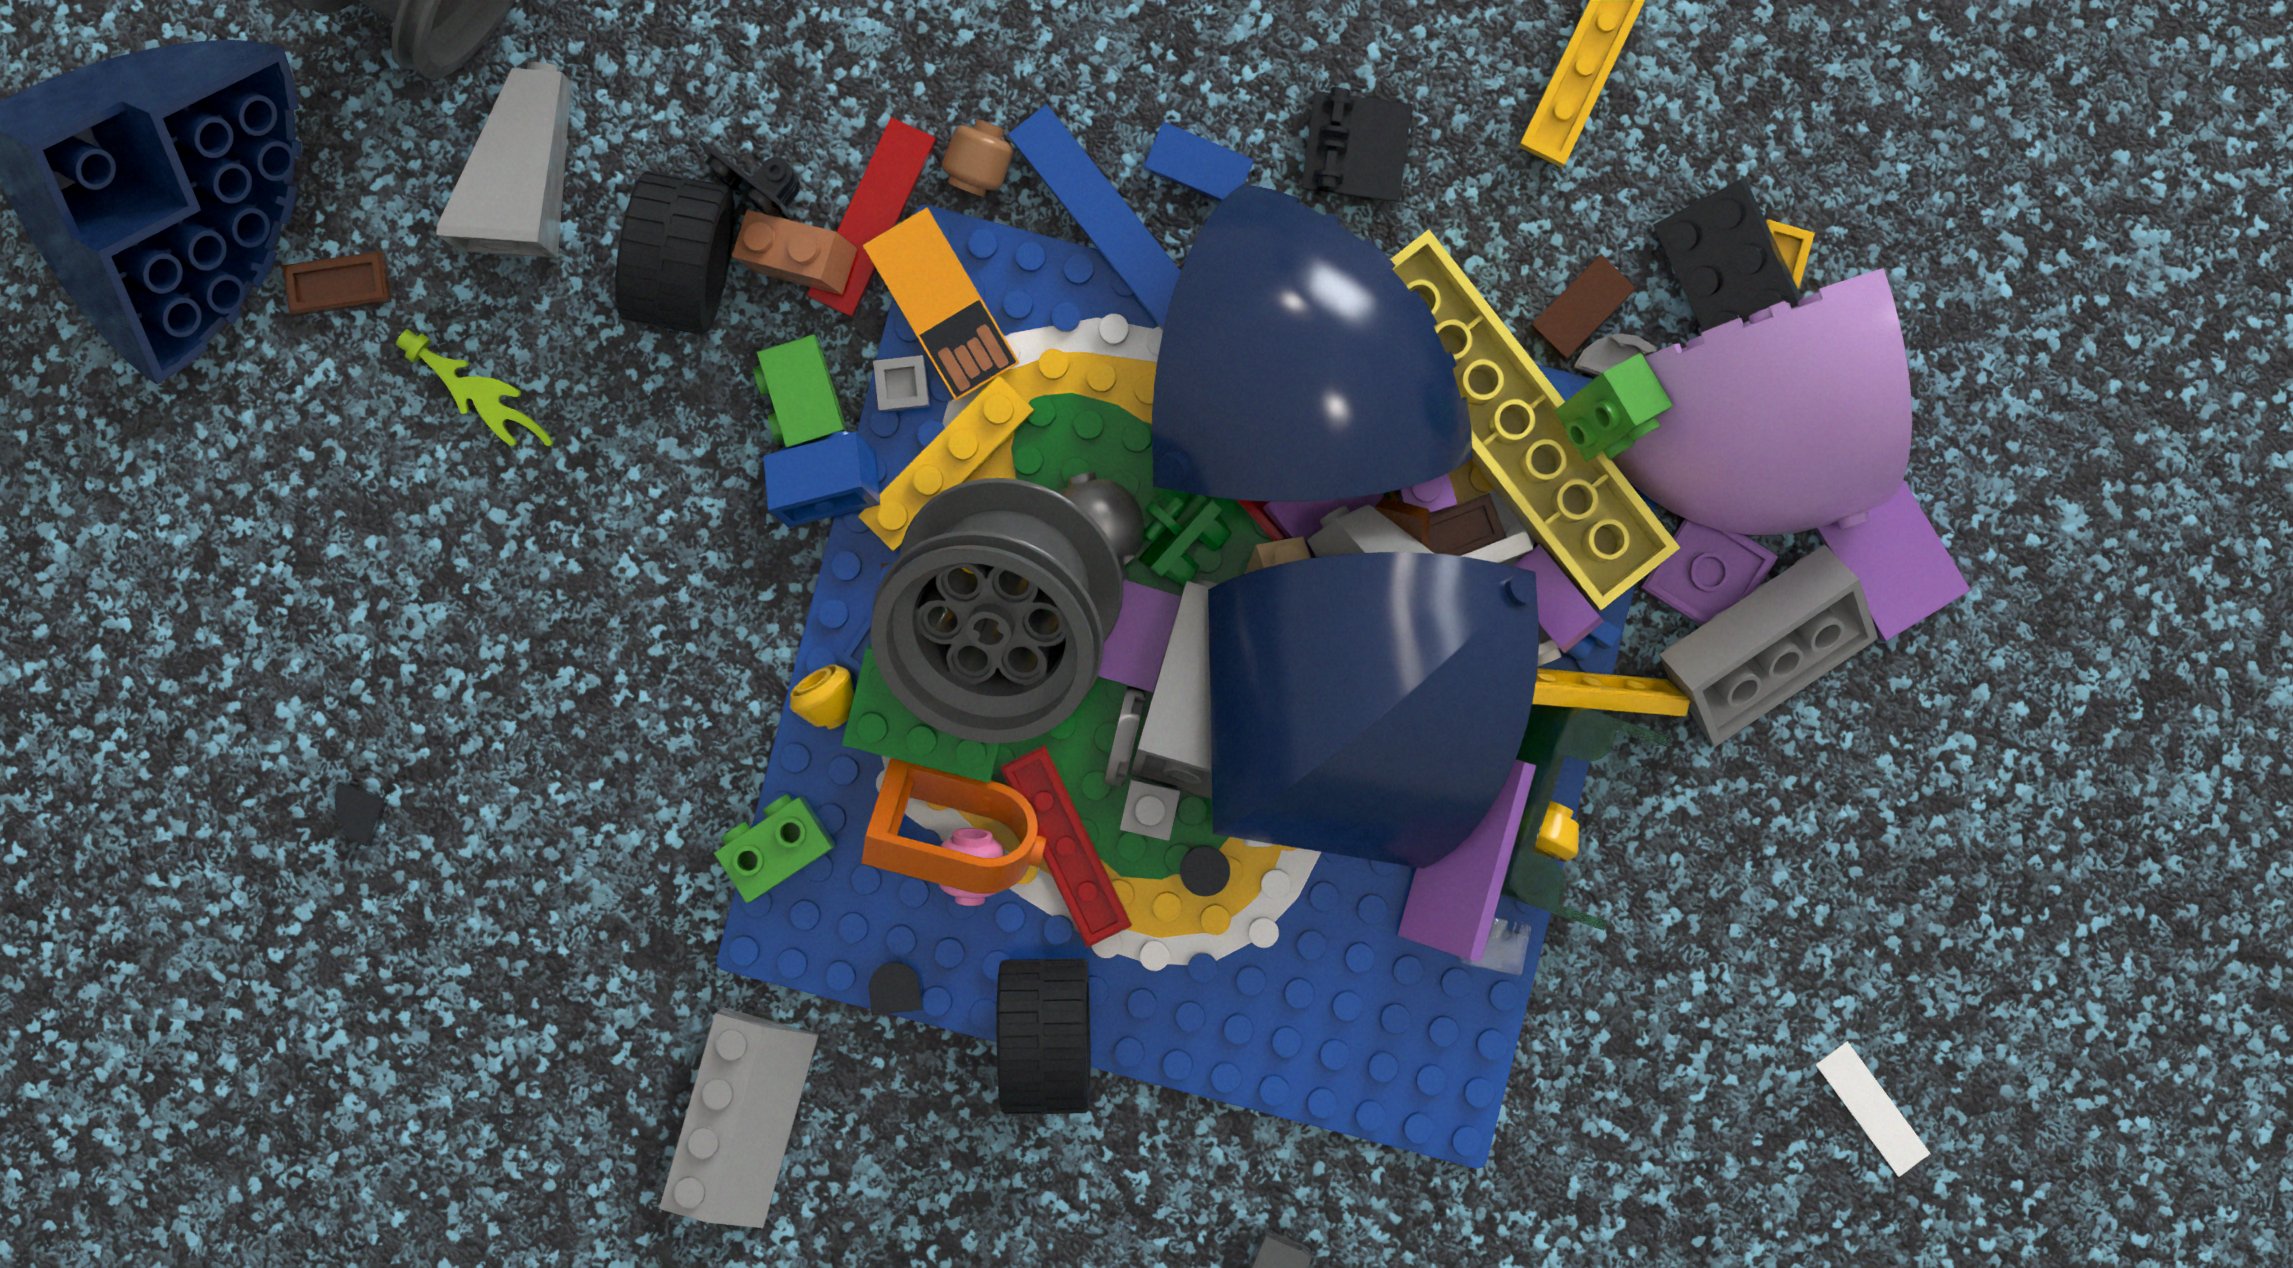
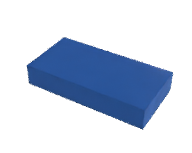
(1197, 163)

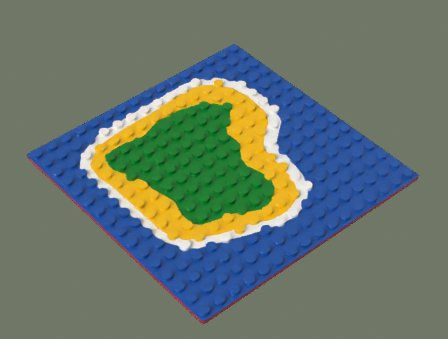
(1255, 997)

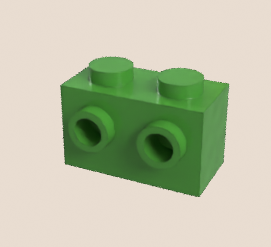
(1614, 409)
(773, 848)

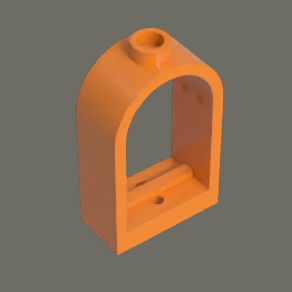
(942, 865)

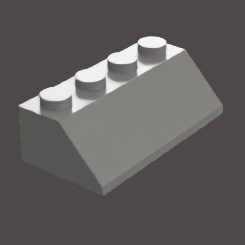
(1770, 644)
(738, 1120)

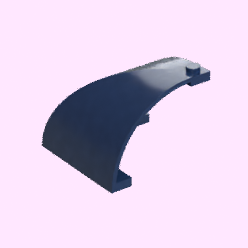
(1368, 700)

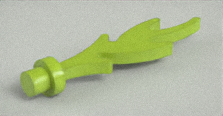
(482, 390)

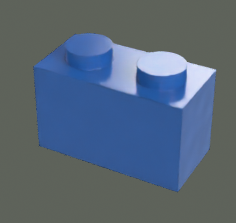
(821, 479)

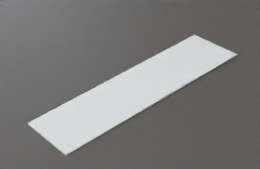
(1873, 1109)

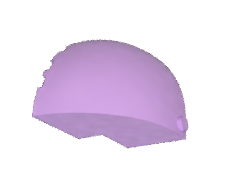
(1783, 416)

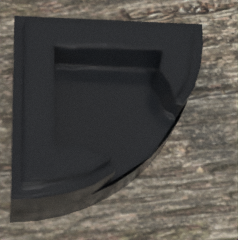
(359, 812)

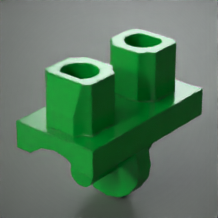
(1176, 530)

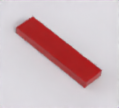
(878, 206)
(1068, 848)

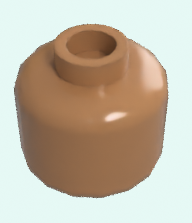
(977, 157)

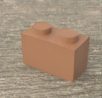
(794, 252)

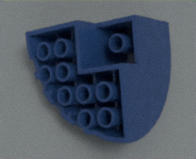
(157, 188)
(1299, 364)

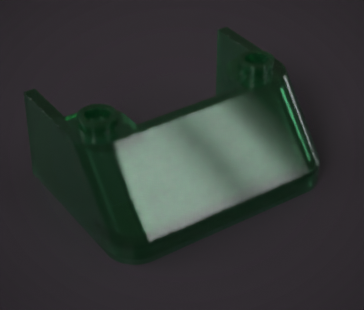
(1548, 738)

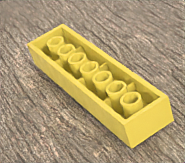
(1571, 507)

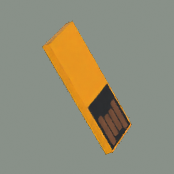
(941, 304)

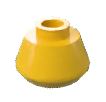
(824, 697)
(1558, 834)

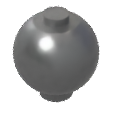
(1112, 510)

